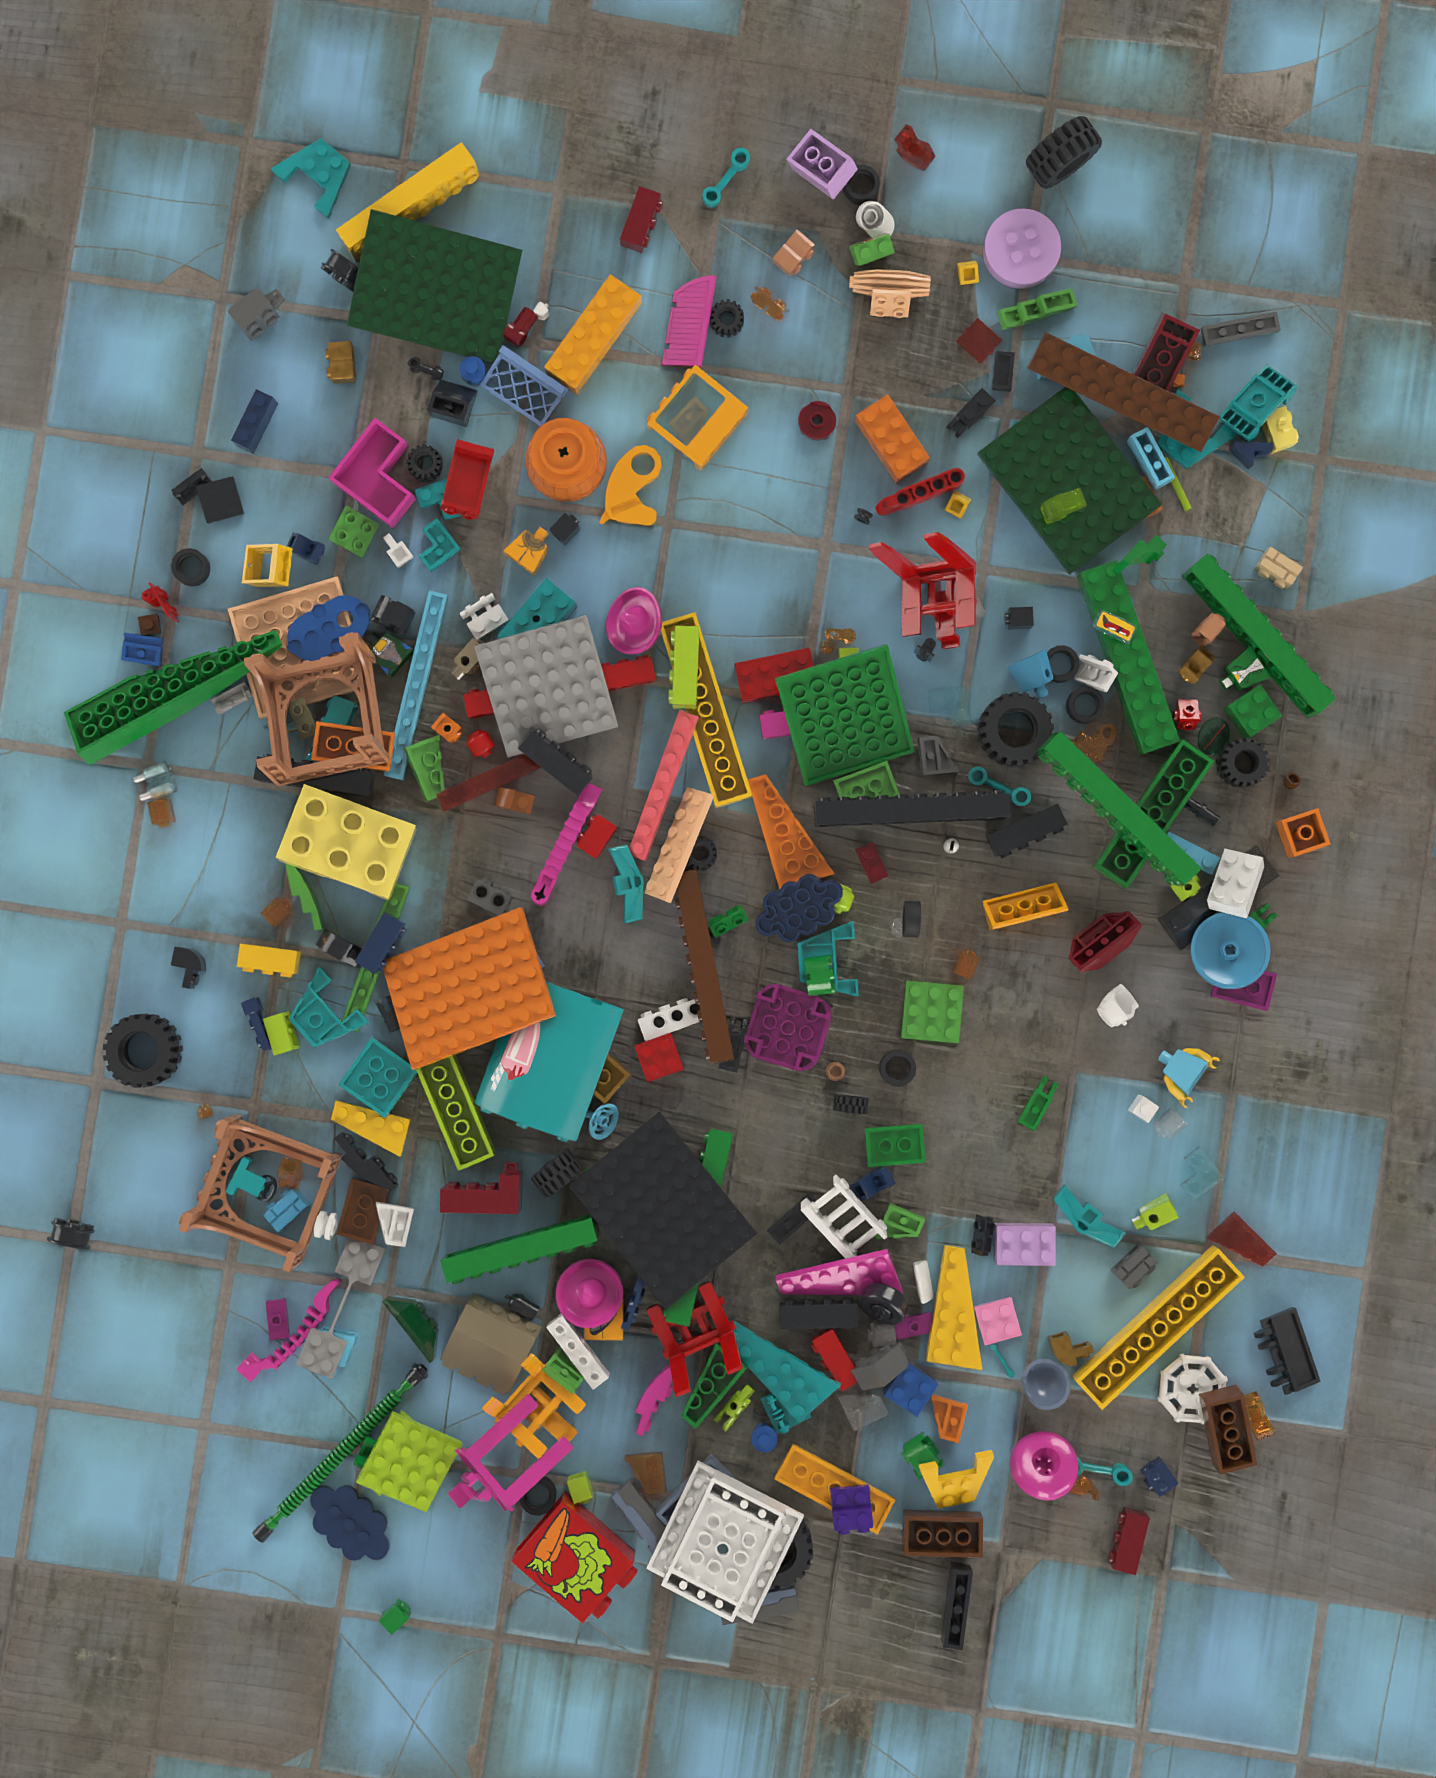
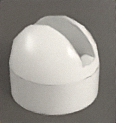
(946, 845)

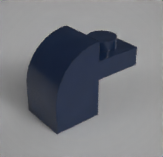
(306, 548)
(872, 1183)

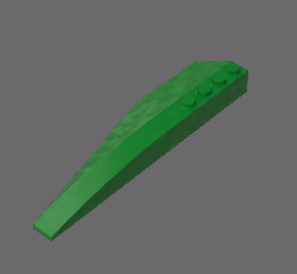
(158, 697)

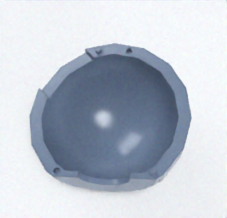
(1046, 1384)

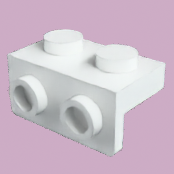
(1095, 673)

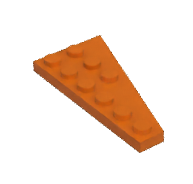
(786, 840)

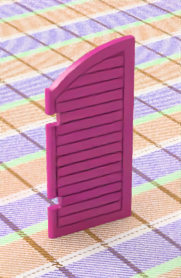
(689, 323)

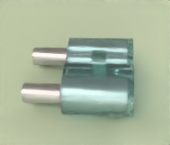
(159, 781)

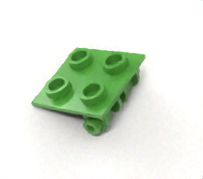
(353, 531)

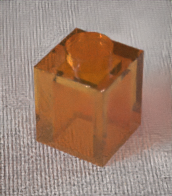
(161, 812)
(277, 911)
(966, 964)
(290, 1173)

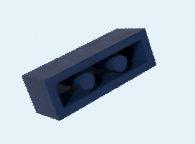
(254, 421)
(381, 943)

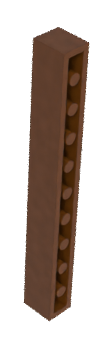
(704, 969)

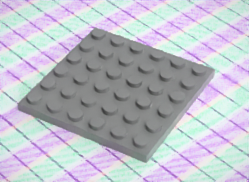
(547, 682)

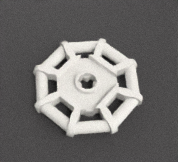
(1184, 1380)

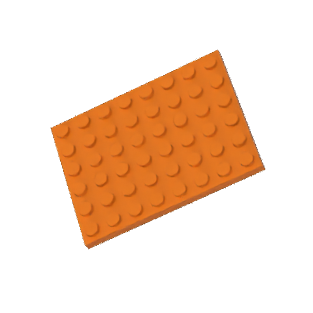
(468, 988)

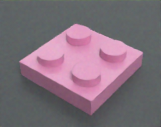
(997, 1321)

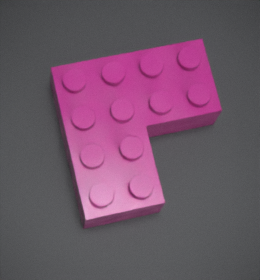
(365, 471)

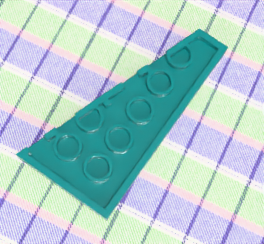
(786, 1376)

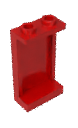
(467, 479)

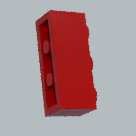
(834, 1357)

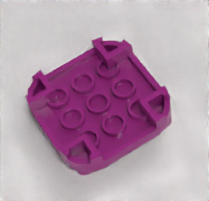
(788, 1027)

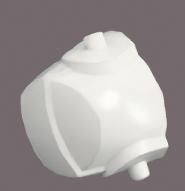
(1117, 1006)

